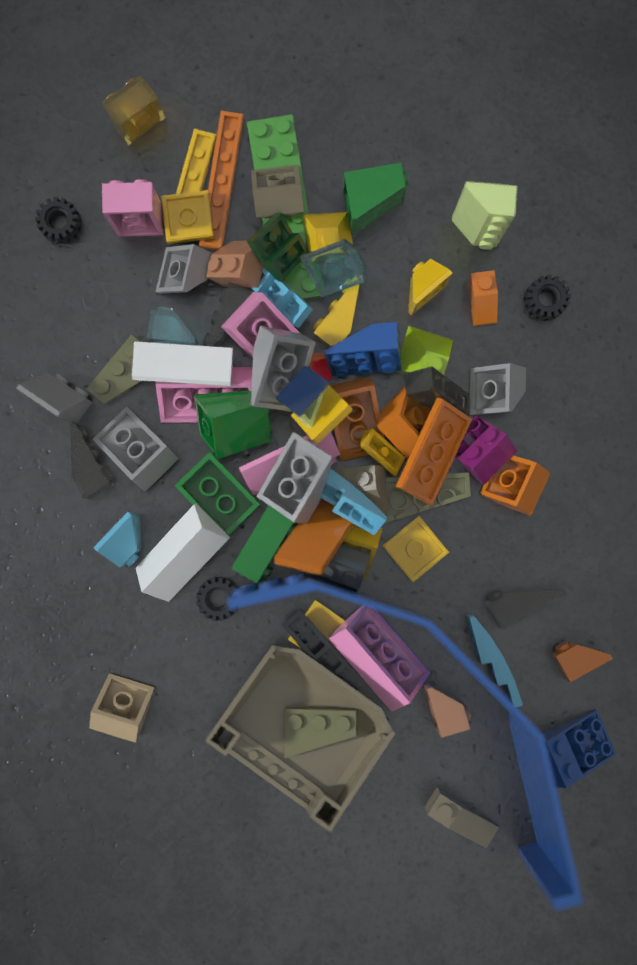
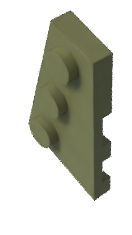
(316, 728)

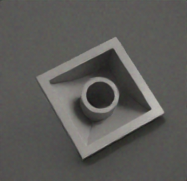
(182, 269)
(496, 388)

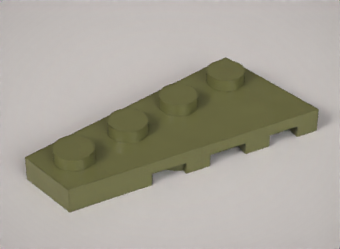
(401, 504)

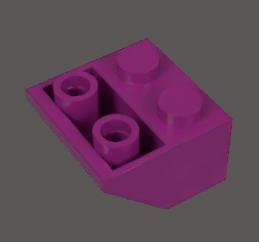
(484, 450)

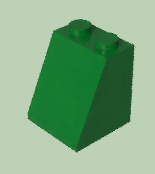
(373, 193)
(231, 423)

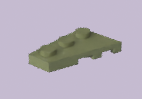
(116, 376)

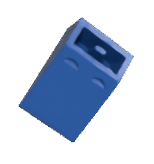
(367, 351)
(577, 748)

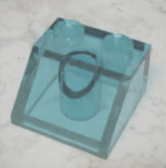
(335, 267)
(168, 328)

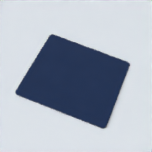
(302, 390)

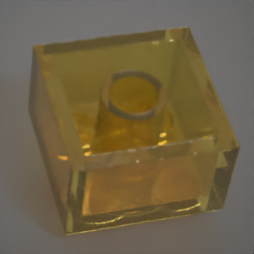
(133, 109)

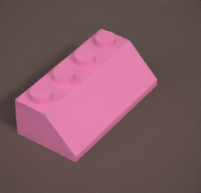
(178, 402)
(258, 470)
(380, 657)

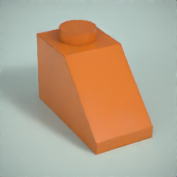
(483, 297)
(577, 660)

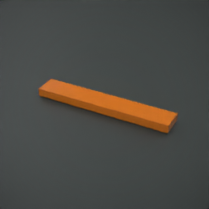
(223, 175)

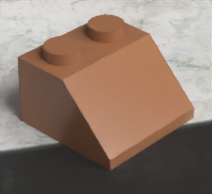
(235, 265)
(447, 711)

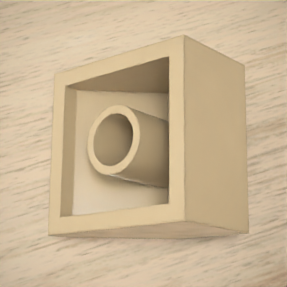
(121, 708)

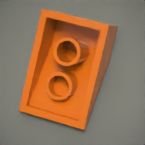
(362, 398)

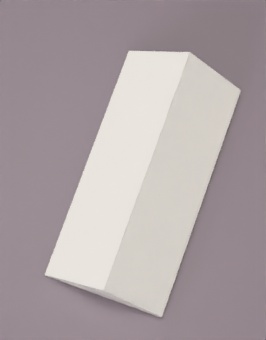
(182, 363)
(180, 554)

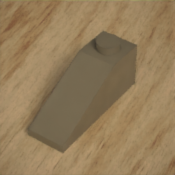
(460, 818)

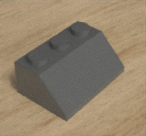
(345, 568)

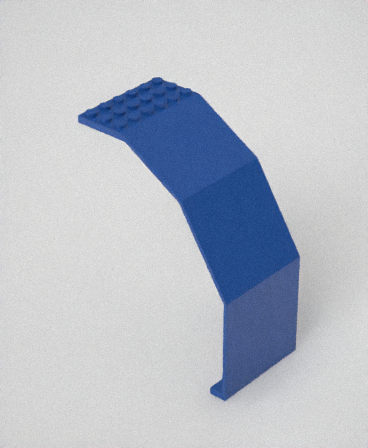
(551, 855)

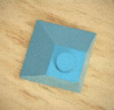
(122, 541)

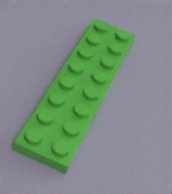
(272, 146)

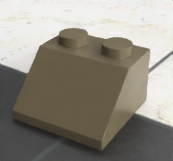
(277, 191)
(369, 481)

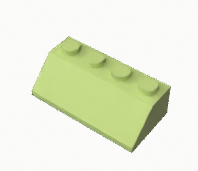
(485, 212)

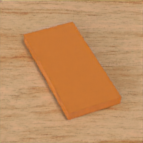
(434, 451)
(315, 543)

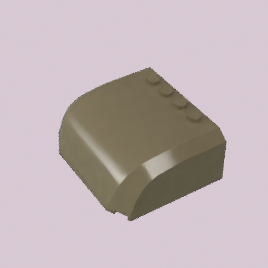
(255, 733)

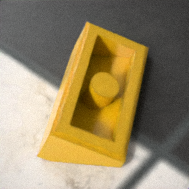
(382, 451)

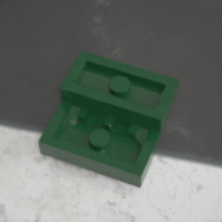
(277, 247)

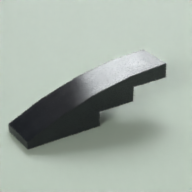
(320, 649)

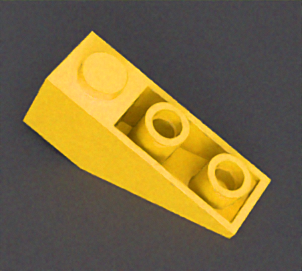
(339, 321)

